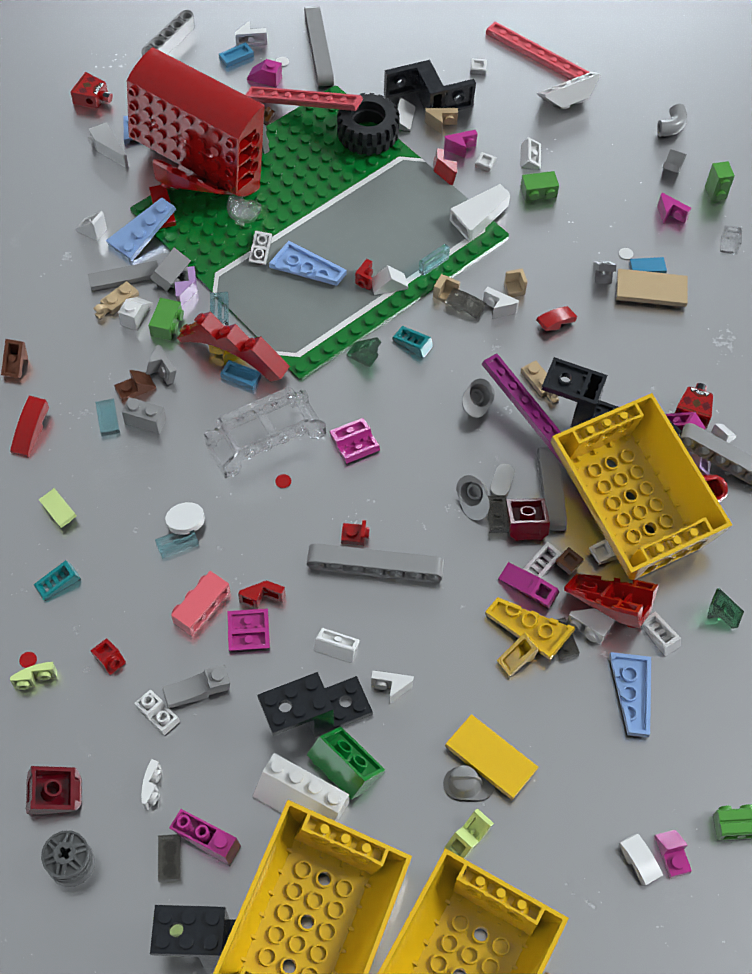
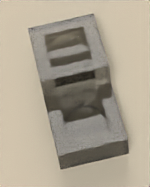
(462, 300)

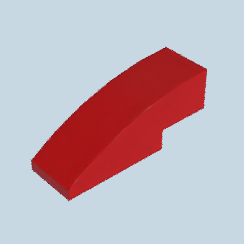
(29, 426)

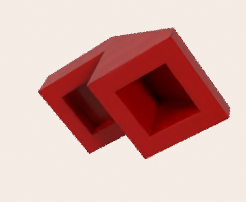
(444, 168)
(254, 594)

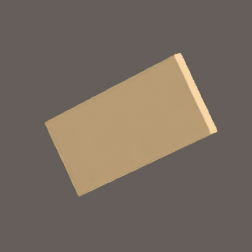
(652, 287)

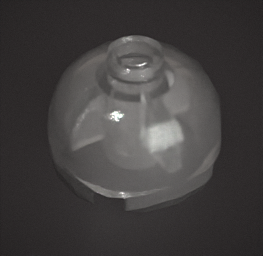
(243, 210)

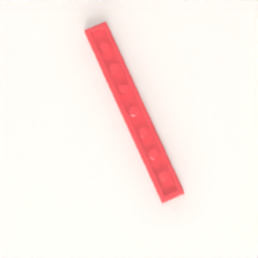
(535, 51)
(305, 98)

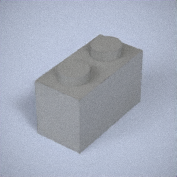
(170, 269)
(144, 415)

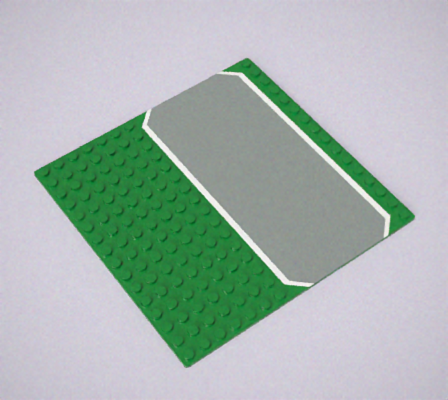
(337, 208)

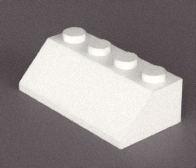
(287, 781)

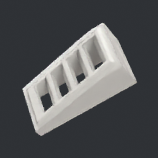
(542, 553)
(667, 644)

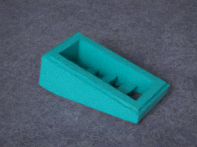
(421, 348)
(53, 575)

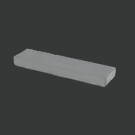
(120, 275)

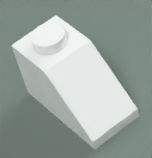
(134, 312)

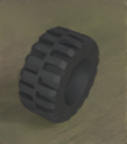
(373, 138)

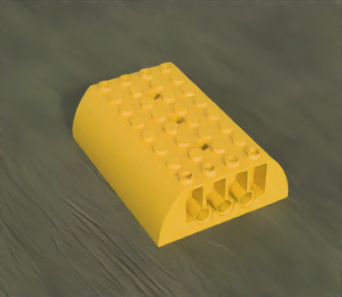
(656, 471)
(457, 903)
(345, 914)

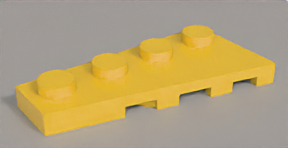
(545, 632)

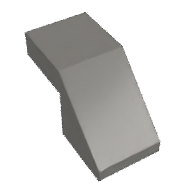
(674, 161)

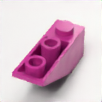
(529, 585)
(206, 836)

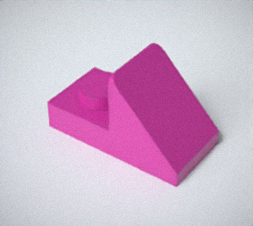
(459, 142)
(671, 207)
(673, 854)

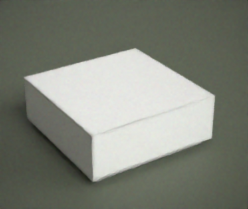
(478, 66)
(485, 162)

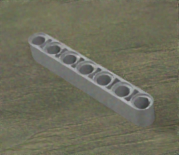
(319, 46)
(375, 562)

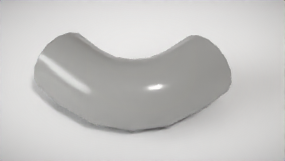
(675, 124)

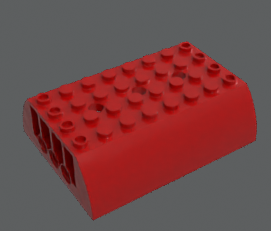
(196, 122)

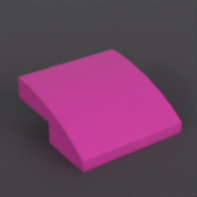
(354, 440)
(248, 629)

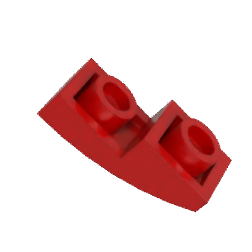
(554, 318)

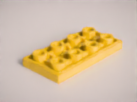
(491, 756)

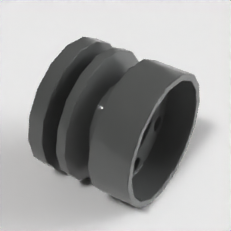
(68, 871)

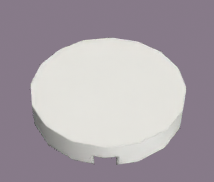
(185, 518)

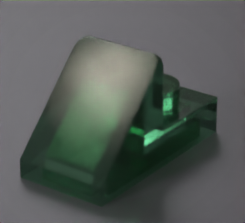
(365, 351)
(725, 608)

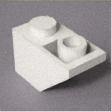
(591, 623)

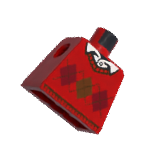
(90, 92)
(697, 401)

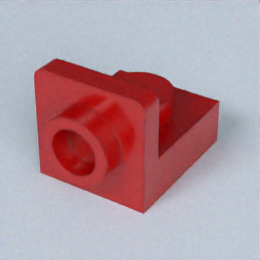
(363, 275)
(355, 533)
(108, 656)

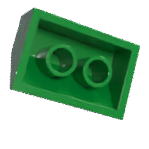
(345, 762)

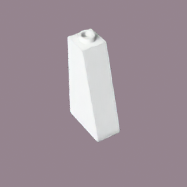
(478, 212)

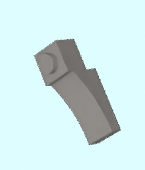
(197, 687)

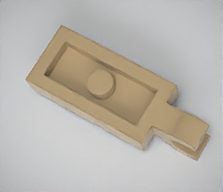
(115, 300)
(535, 375)

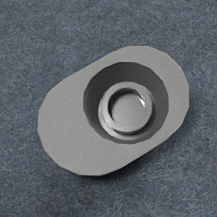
(478, 397)
(473, 497)
(467, 784)

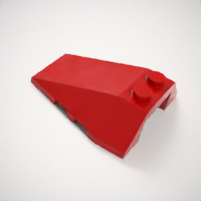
(183, 178)
(619, 600)

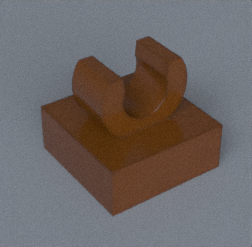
(268, 115)
(569, 560)

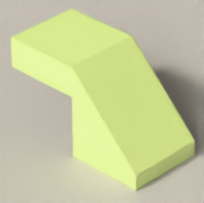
(470, 834)

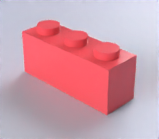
(200, 603)

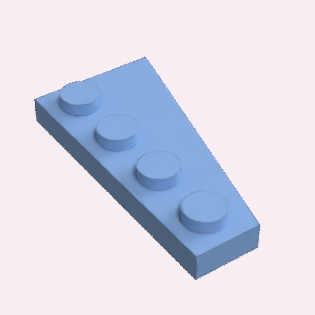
(140, 230)
(304, 263)
(633, 686)

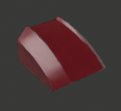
(528, 518)
(53, 790)

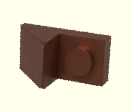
(13, 358)
(135, 386)

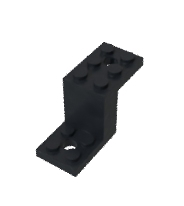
(424, 80)
(584, 388)
(314, 705)
(202, 935)

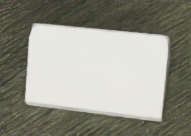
(406, 115)
(530, 154)
(336, 645)

